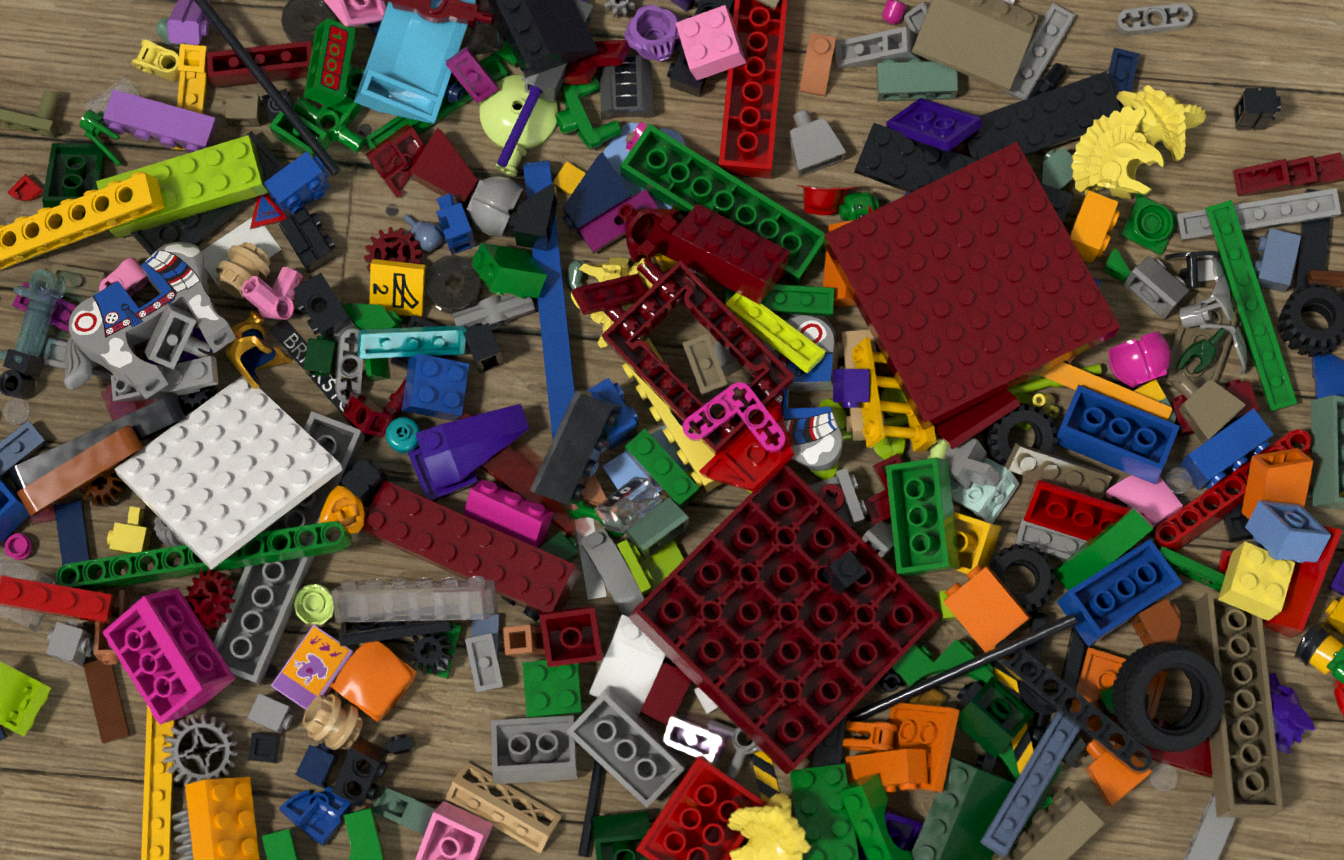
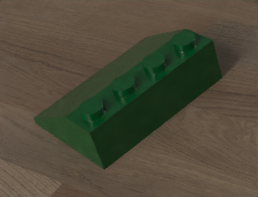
(962, 814)

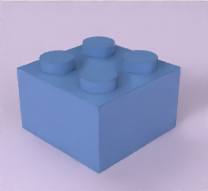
(1287, 531)

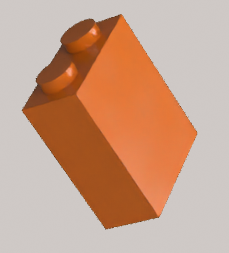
(1277, 478)
(985, 607)

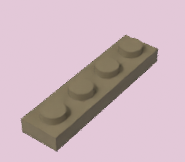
(1058, 471)

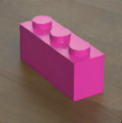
(508, 513)

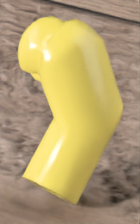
(1047, 403)

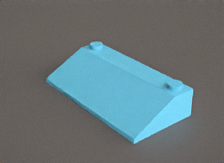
(408, 64)

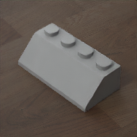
(627, 747)

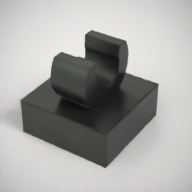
(1076, 748)

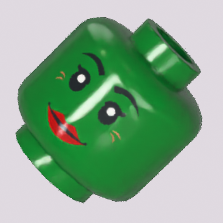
(857, 205)

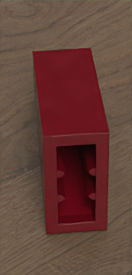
(444, 170)

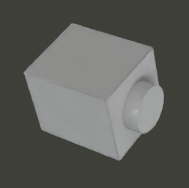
(271, 714)

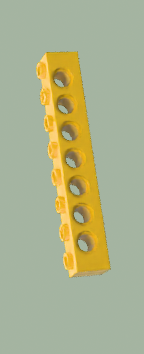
(145, 200)

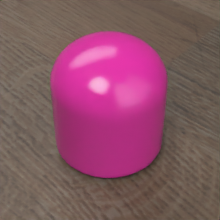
(893, 12)

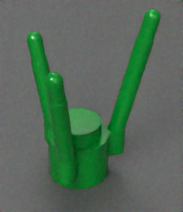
(95, 125)

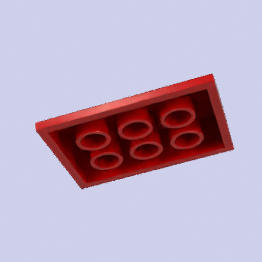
(697, 817)

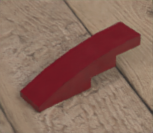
(1289, 175)

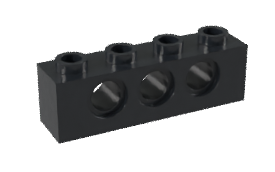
(678, 72)

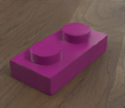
(472, 75)

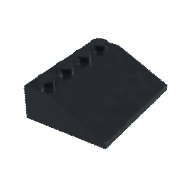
(543, 33)

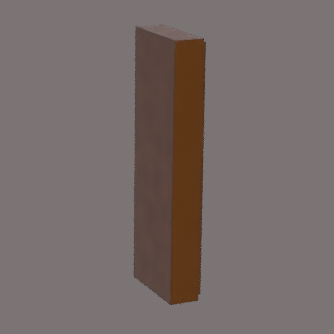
(106, 701)

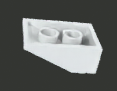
(628, 665)

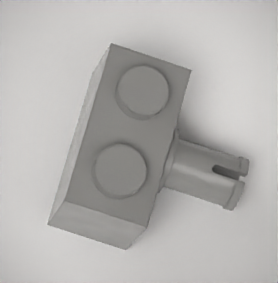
(173, 337)

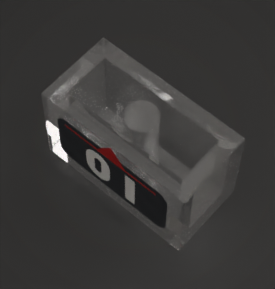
(628, 504)

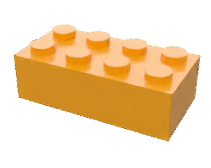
(222, 819)

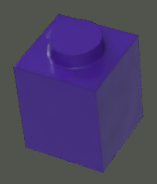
(850, 387)

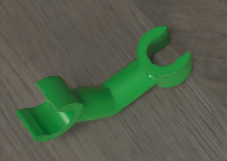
(590, 512)

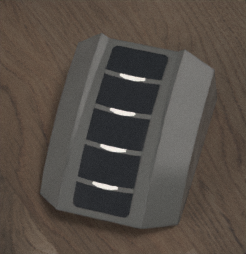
(627, 89)

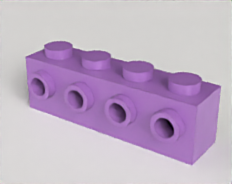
(159, 122)

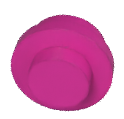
(18, 546)

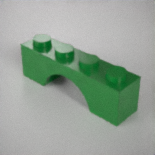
(866, 806)

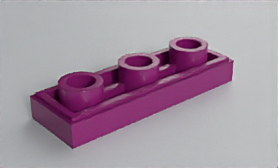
(605, 231)

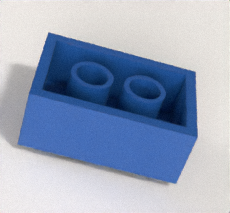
(1227, 450)

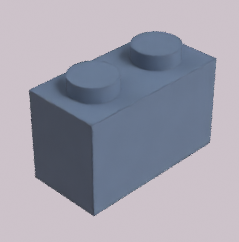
(1276, 259)

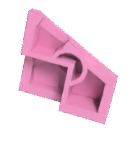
(1153, 500)

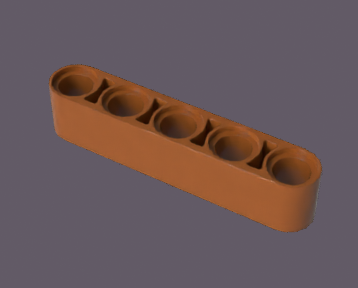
(80, 470)

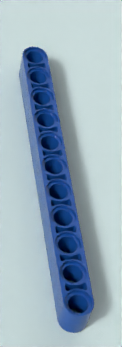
(552, 309)

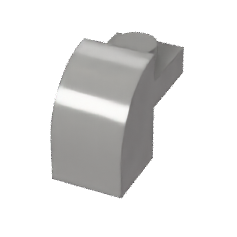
(967, 464)

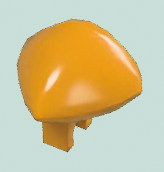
(343, 508)

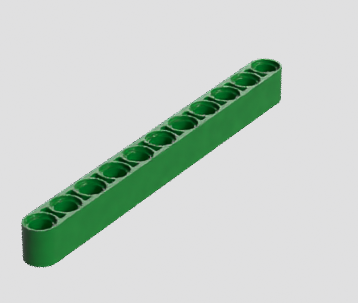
(190, 562)

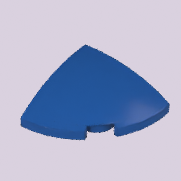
(1328, 375)
(317, 813)

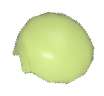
(314, 604)

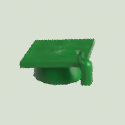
(1149, 224)

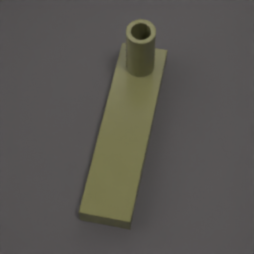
(39, 125)

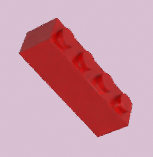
(56, 600)

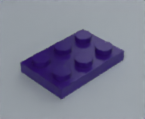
(935, 124)

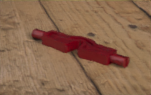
(447, 11)

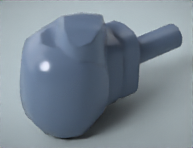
(428, 234)

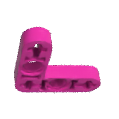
(732, 408)

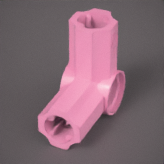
(274, 301)

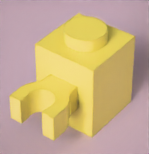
(131, 536)

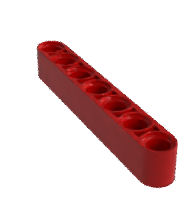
(1217, 495)

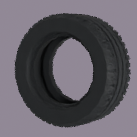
(1205, 705)

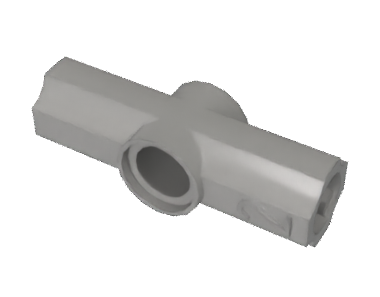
(495, 311)

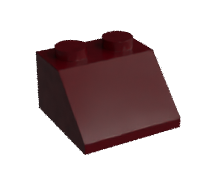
(571, 636)

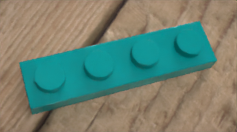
(411, 341)

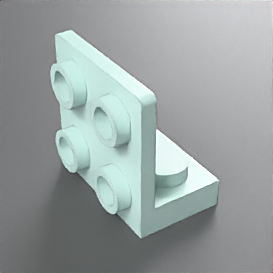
(986, 500)

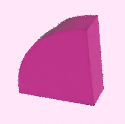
(638, 132)

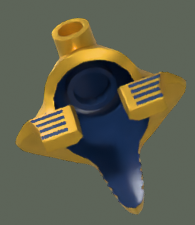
(250, 350)

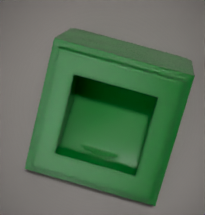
(1116, 267)
(377, 369)

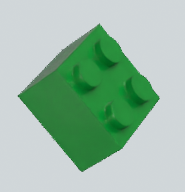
(551, 689)

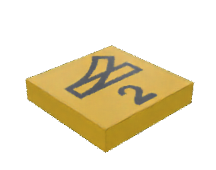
(398, 286)

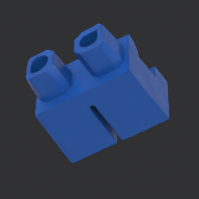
(454, 225)

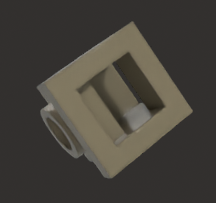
(243, 111)

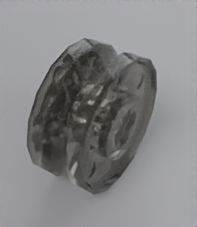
(301, 11)
(439, 284)

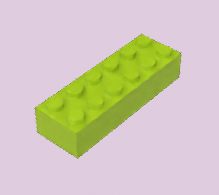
(198, 182)

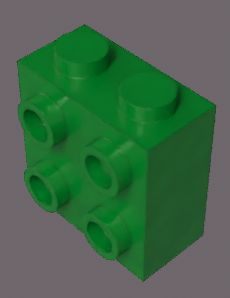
(509, 270)

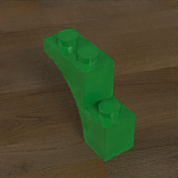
(917, 664)

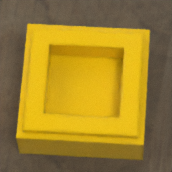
(568, 178)

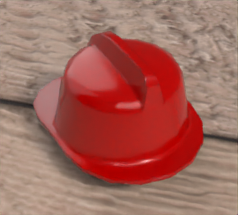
(823, 200)

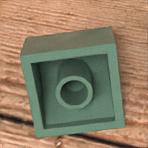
(658, 528)

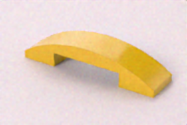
(192, 79)

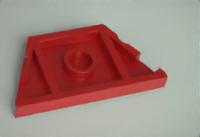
(744, 460)

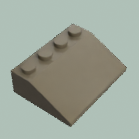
(977, 38)

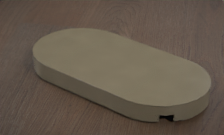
(1187, 336)

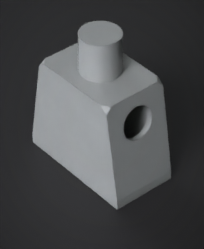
(813, 144)

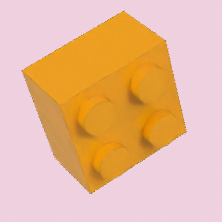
(1093, 221)

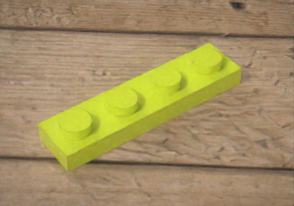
(776, 332)

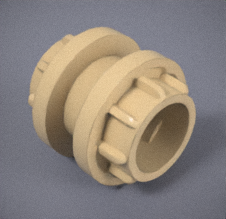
(245, 262)
(330, 720)

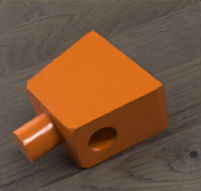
(1111, 776)

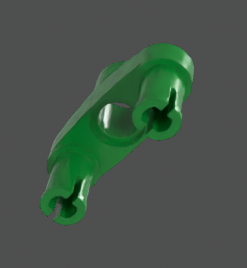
(575, 118)

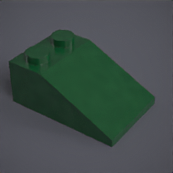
(72, 172)

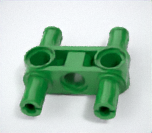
(341, 113)

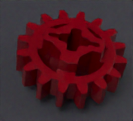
(399, 247)
(211, 598)

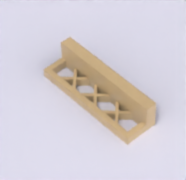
(500, 810)

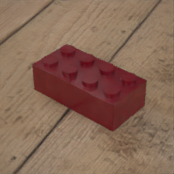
(728, 253)

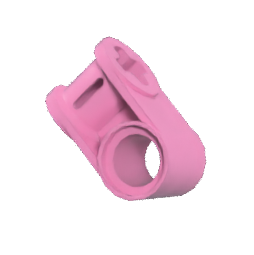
(129, 276)

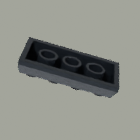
(577, 447)

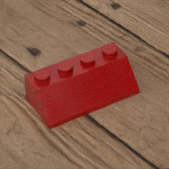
(1070, 511)
(1303, 590)

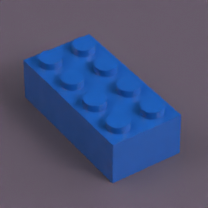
(1117, 434)
(1119, 592)

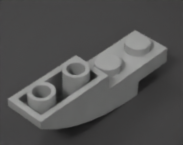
(183, 380)

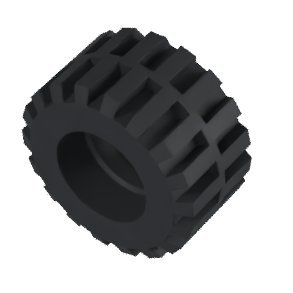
(1302, 336)
(1040, 423)
(1037, 564)

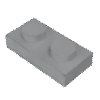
(484, 663)

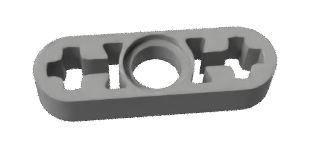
(1173, 24)
(341, 384)

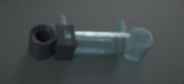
(25, 357)

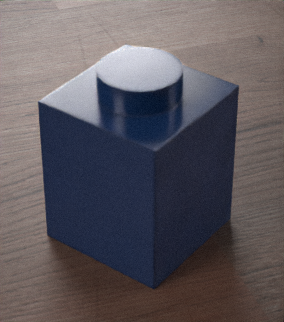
(317, 765)

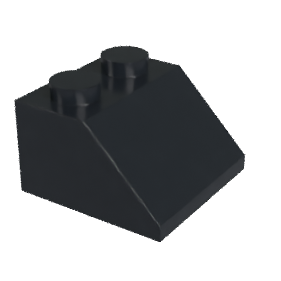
(535, 219)

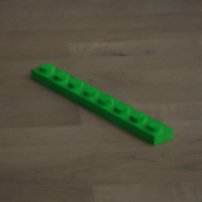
(1250, 306)

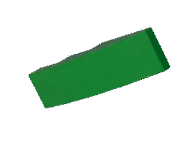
(1103, 549)

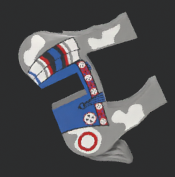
(111, 323)
(811, 430)

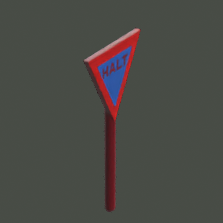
(266, 212)

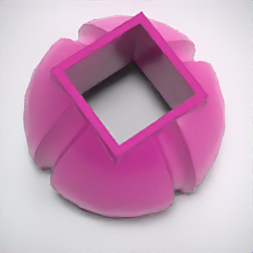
(1141, 360)

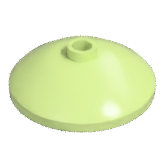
(499, 116)

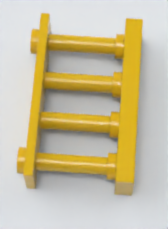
(871, 411)

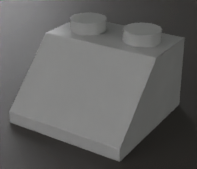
(1156, 286)

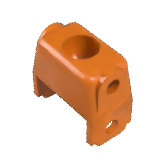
(374, 679)

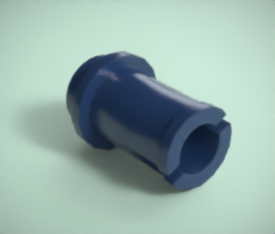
(453, 92)

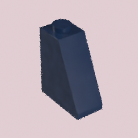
(595, 195)

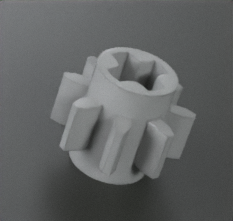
(619, 9)

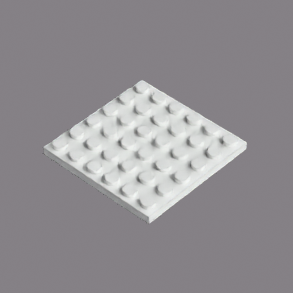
(228, 471)

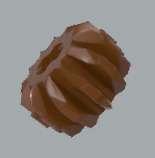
(103, 495)

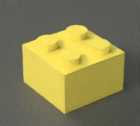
(1256, 581)

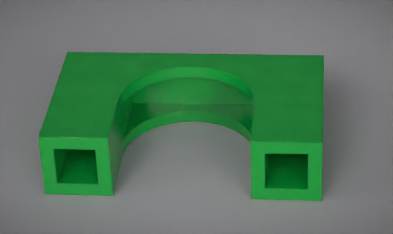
(361, 830)

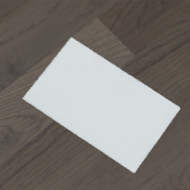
(218, 250)

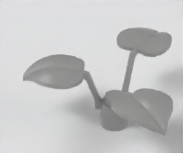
(1200, 312)

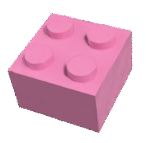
(710, 42)

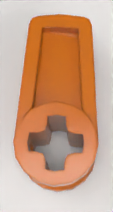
(879, 741)

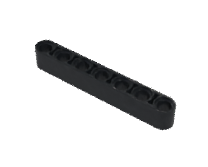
(144, 421)
(1080, 718)

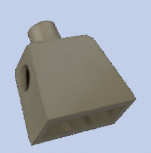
(1207, 407)

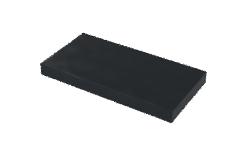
(365, 632)

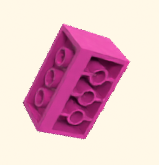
(168, 655)

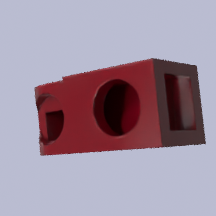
(367, 415)

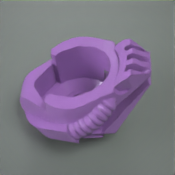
(653, 32)

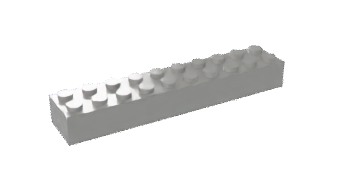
(269, 589)

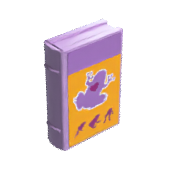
(312, 668)

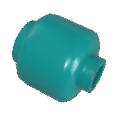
(397, 428)

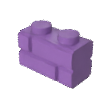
(187, 23)

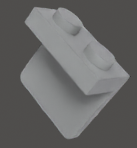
(852, 509)

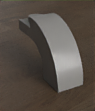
(613, 571)

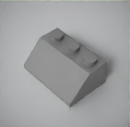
(533, 750)

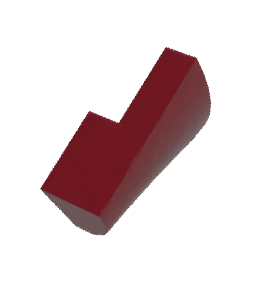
(396, 157)

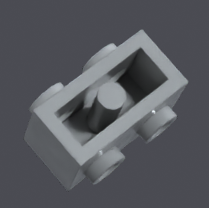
(70, 643)

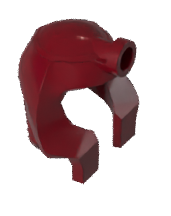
(648, 230)

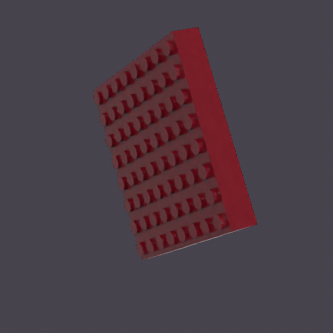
(970, 285)
(768, 629)

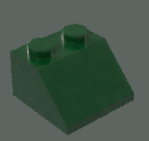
(993, 717)
(620, 835)

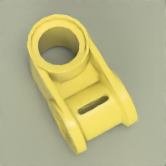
(154, 60)

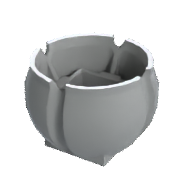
(493, 203)

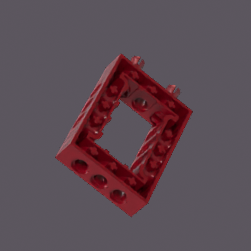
(666, 294)

